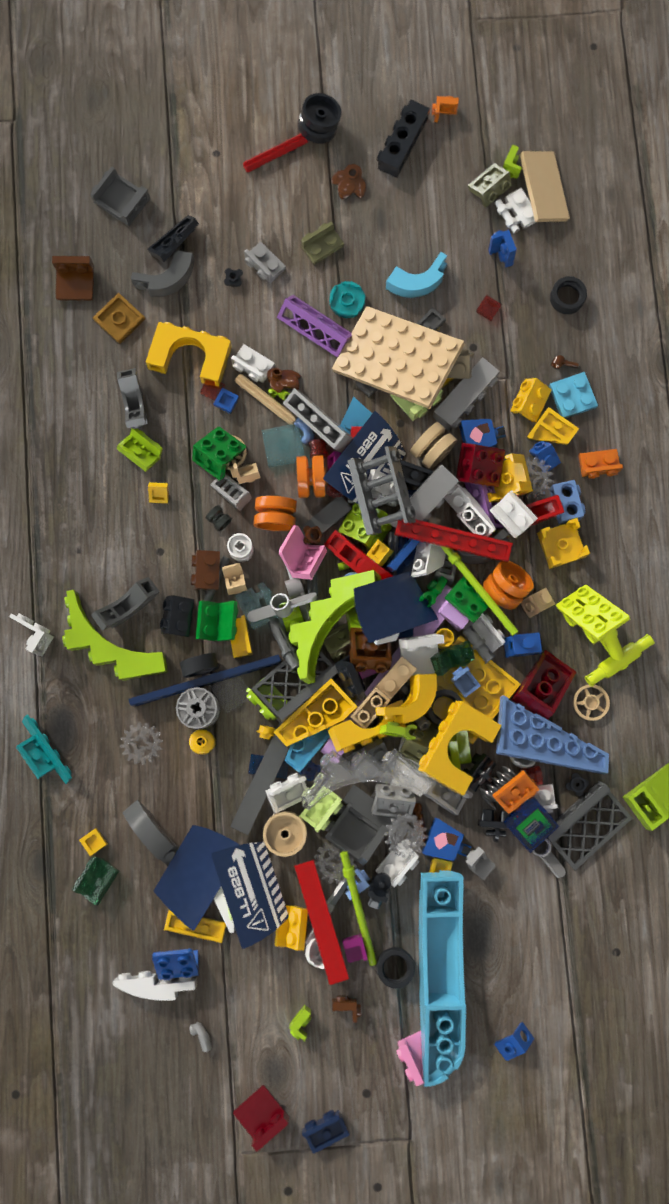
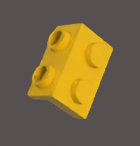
(531, 399)

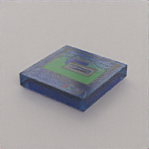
(531, 824)

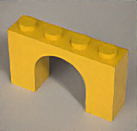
(171, 337)
(436, 761)

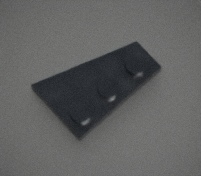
(168, 243)

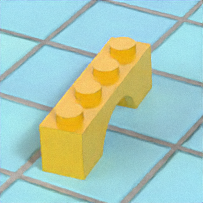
(348, 734)

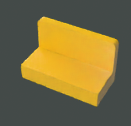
(241, 644)

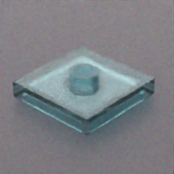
(282, 445)

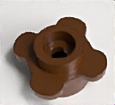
(316, 535)

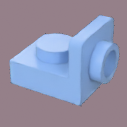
(361, 885)

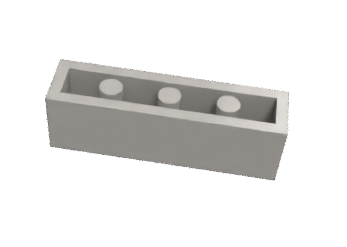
(466, 394)
(318, 420)
(431, 493)

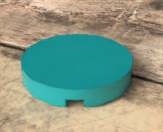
(347, 299)

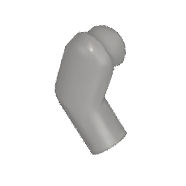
(203, 1036)

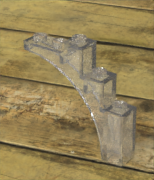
(339, 772)

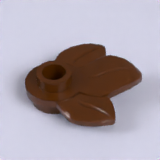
(349, 184)
(283, 378)

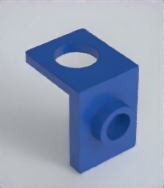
(514, 1045)

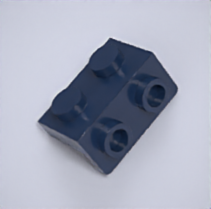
(325, 1131)

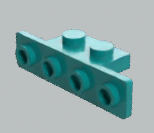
(39, 754)

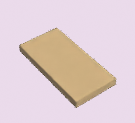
(544, 186)

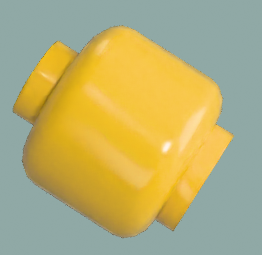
(206, 747)

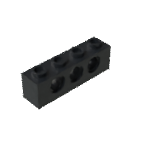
(393, 163)

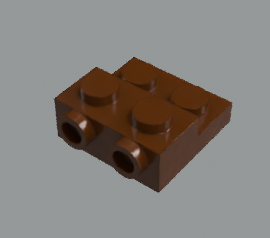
(368, 655)

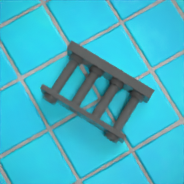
(364, 496)

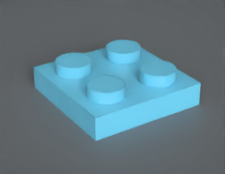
(573, 395)

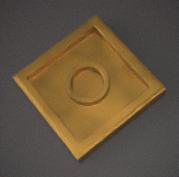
(119, 318)

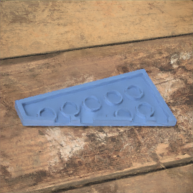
(540, 740)

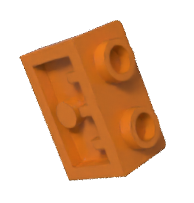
(600, 462)
(516, 792)

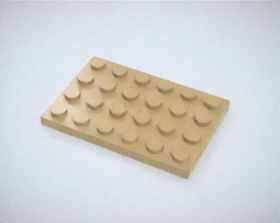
(398, 357)

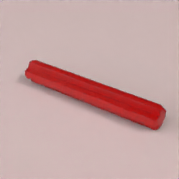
(274, 152)

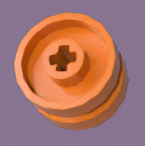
(311, 476)
(275, 513)
(508, 585)

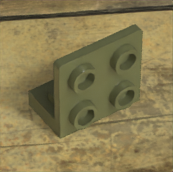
(419, 747)

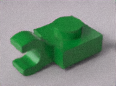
(434, 589)

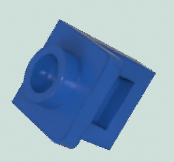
(545, 451)

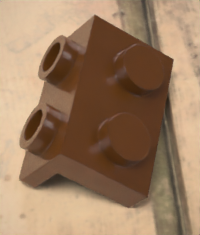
(206, 570)

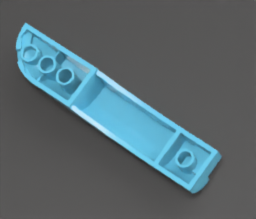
(441, 975)

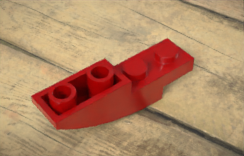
(353, 556)

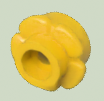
(266, 732)

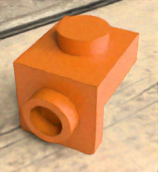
(444, 105)

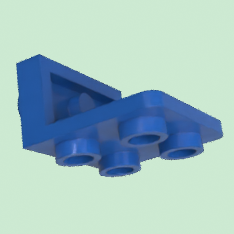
(176, 964)

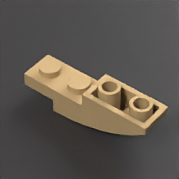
(383, 692)

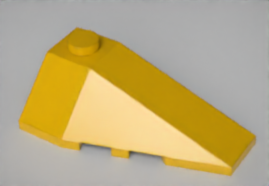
(318, 713)

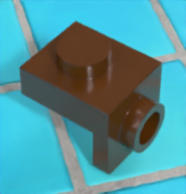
(343, 1003)

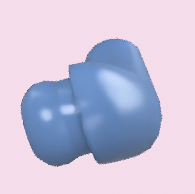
(307, 431)

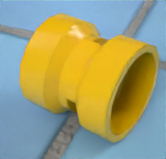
(448, 638)

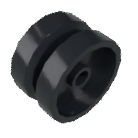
(319, 118)

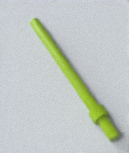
(455, 559)
(349, 873)

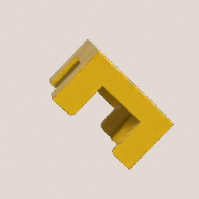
(513, 477)
(562, 544)

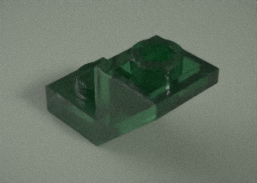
(454, 656)

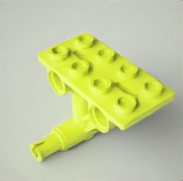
(600, 623)

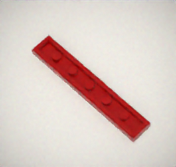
(455, 539)
(321, 922)

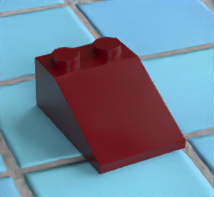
(544, 685)

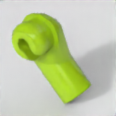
(283, 395)

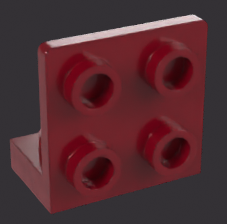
(480, 464)
(261, 1117)

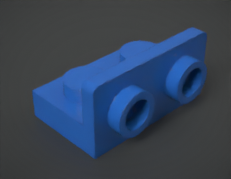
(503, 244)

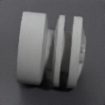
(208, 702)

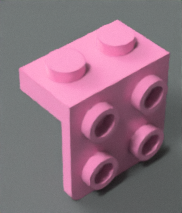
(300, 558)
(411, 1053)

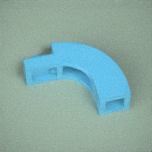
(417, 285)

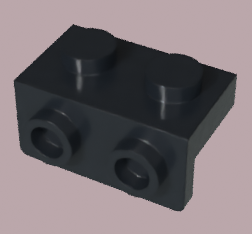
(177, 616)
(351, 679)

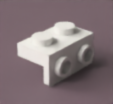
(286, 793)

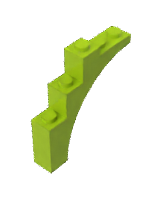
(324, 614)
(83, 636)

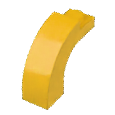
(420, 699)

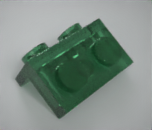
(95, 879)

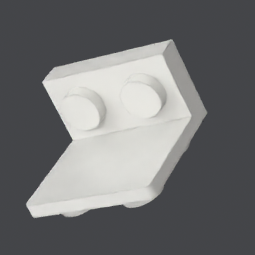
(40, 640)
(419, 651)

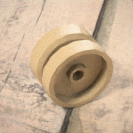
(433, 446)
(285, 845)

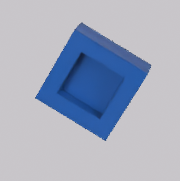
(226, 400)

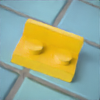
(293, 930)

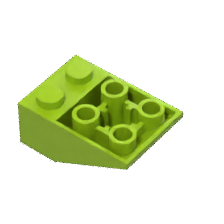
(651, 799)

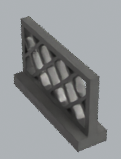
(302, 696)
(579, 810)

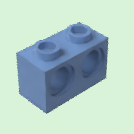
(572, 501)

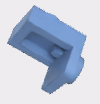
(464, 681)

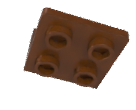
(74, 277)

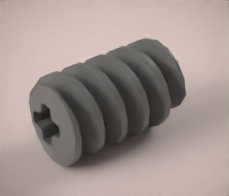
(503, 778)

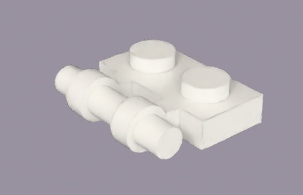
(521, 208)

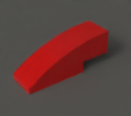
(546, 508)

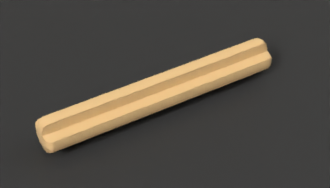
(265, 399)

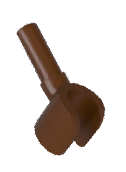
(559, 360)

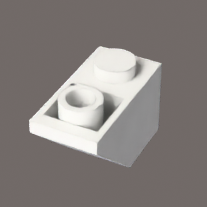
(427, 559)

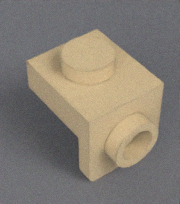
(246, 473)
(234, 579)
(537, 602)

